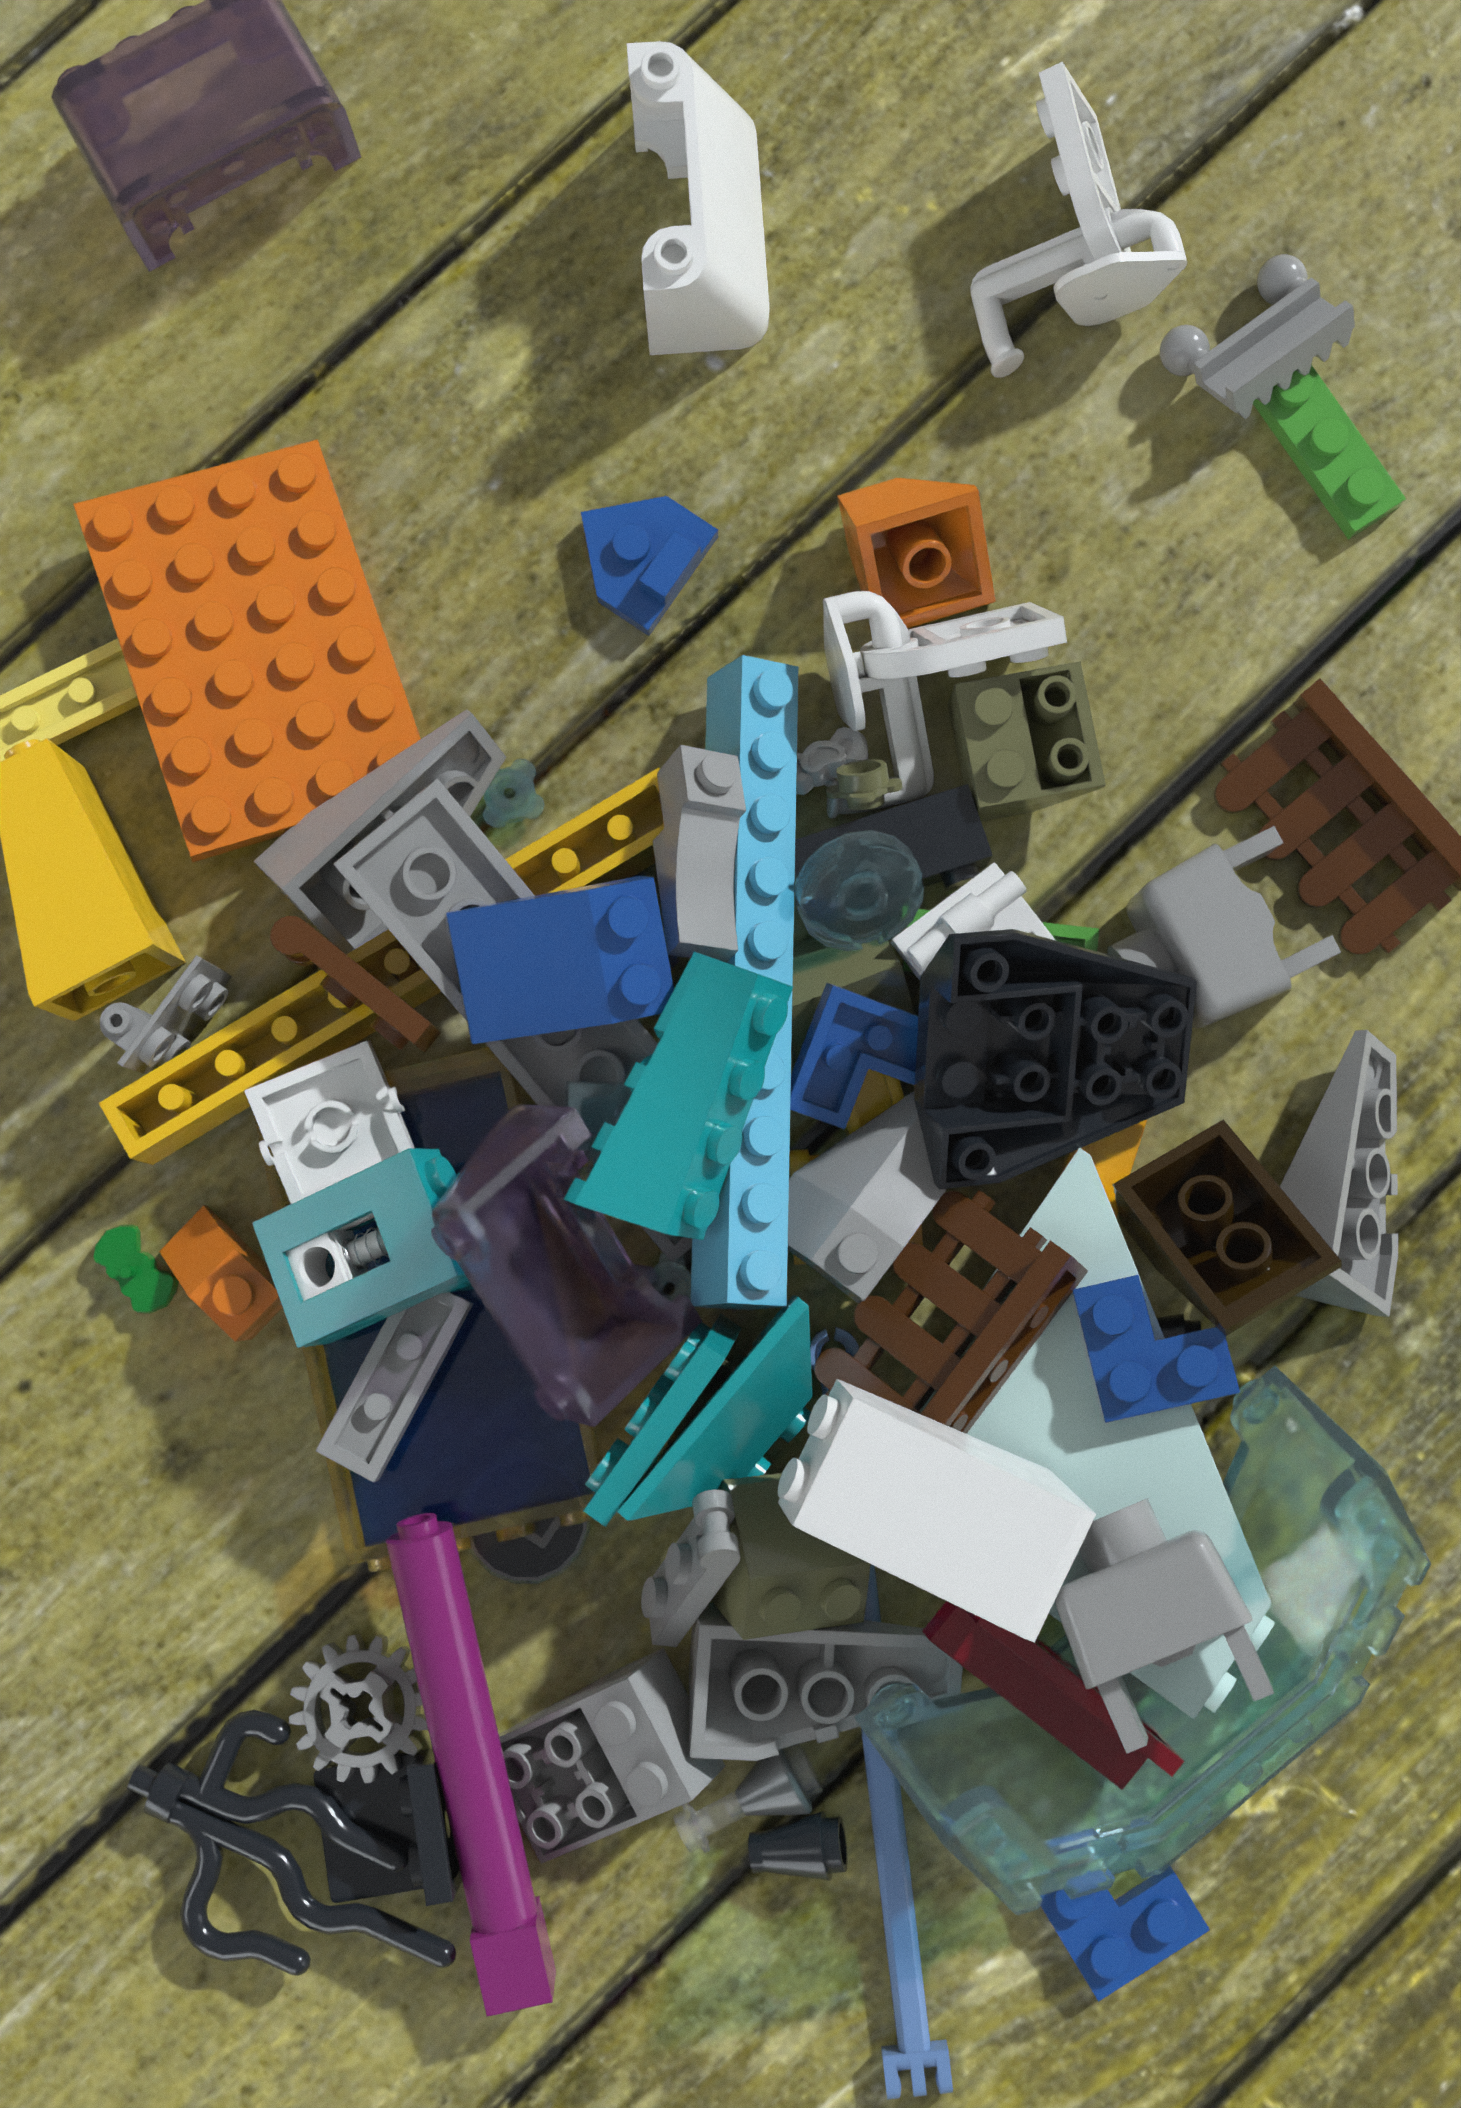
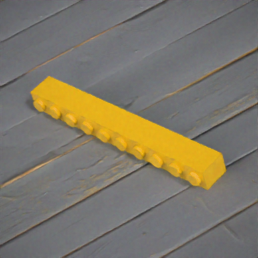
(309, 1023)

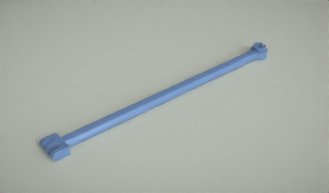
(913, 2047)

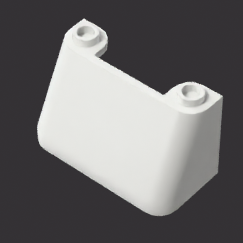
(709, 277)

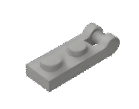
(692, 1569)

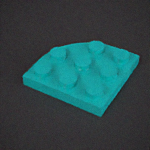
(659, 1416)

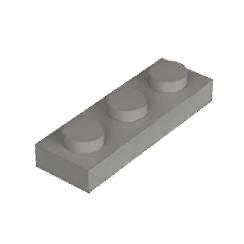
(392, 1384)

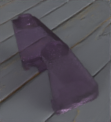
(555, 1269)

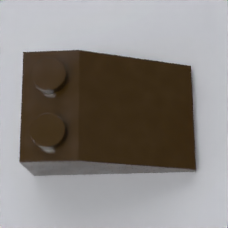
(1222, 1229)

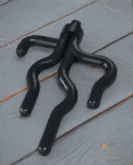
(210, 1819)

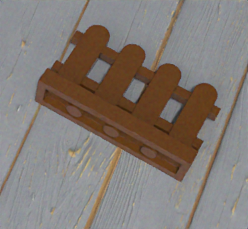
(1362, 767)
(1002, 1331)

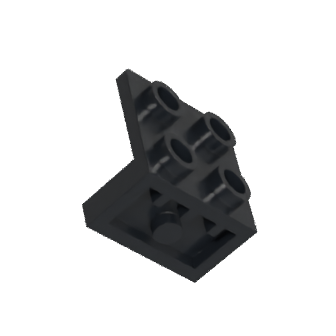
(404, 1809)

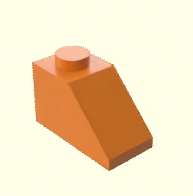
(222, 1275)

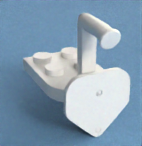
(1092, 264)
(902, 654)

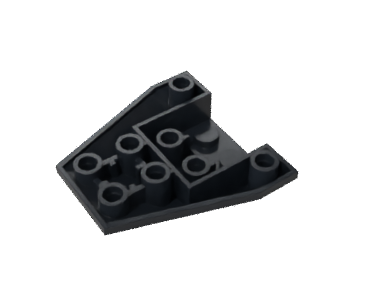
(1041, 1051)

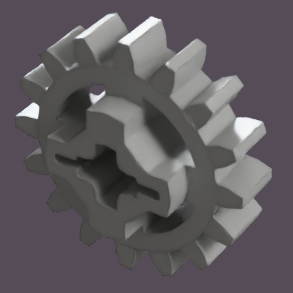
(344, 1731)

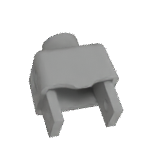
(1216, 931)
(1148, 1606)

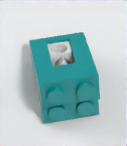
(400, 1200)

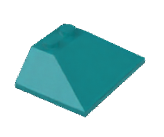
(738, 1423)

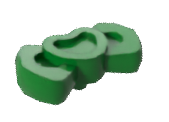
(135, 1269)

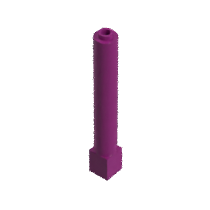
(506, 1917)

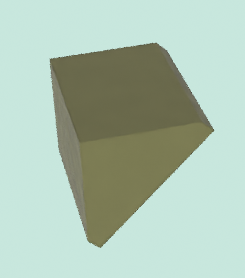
(868, 972)

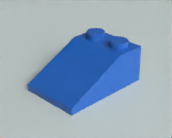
(562, 960)

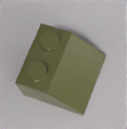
(784, 1574)

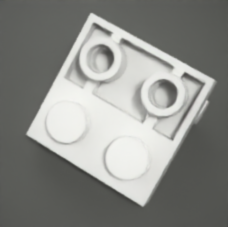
(982, 904)

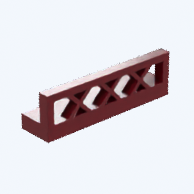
(1046, 1691)

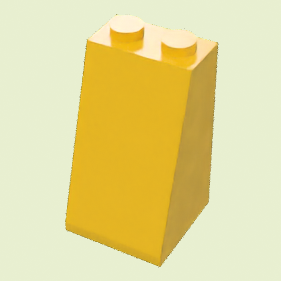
(74, 889)

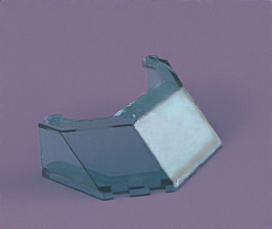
(1334, 1567)

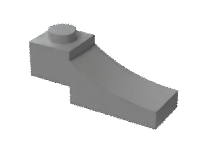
(698, 850)

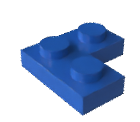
(841, 1045)
(1144, 1374)
(1125, 1935)

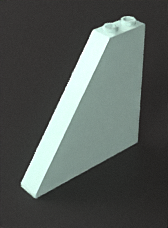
(1056, 1420)

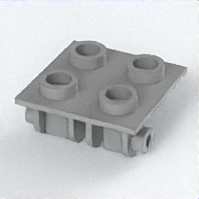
(162, 1036)

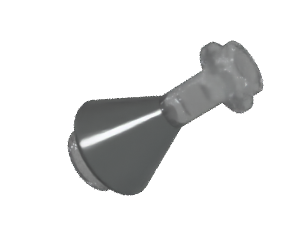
(770, 1788)

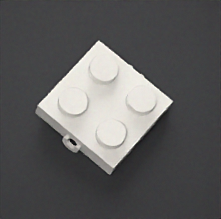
(328, 1120)

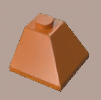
(919, 546)

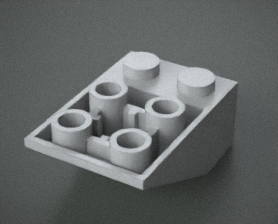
(604, 1758)

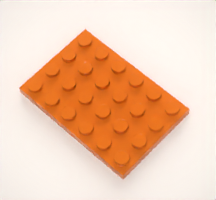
(248, 642)

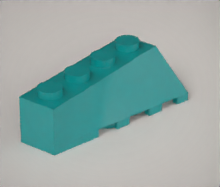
(687, 1102)

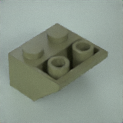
(1025, 740)

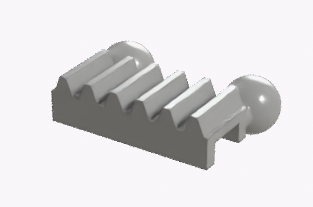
(1268, 346)

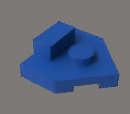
(644, 556)

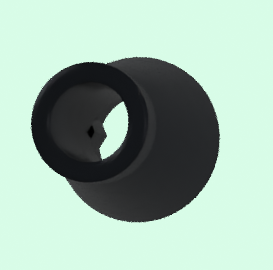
(801, 1848)

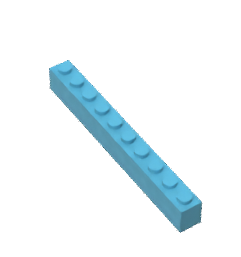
(756, 718)

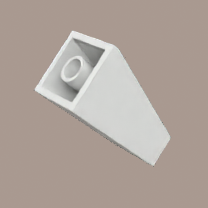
(935, 1508)

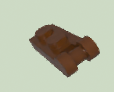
(351, 983)

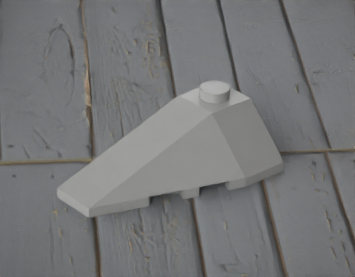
(304, 856)
(1344, 1178)
(862, 1200)
(799, 1685)

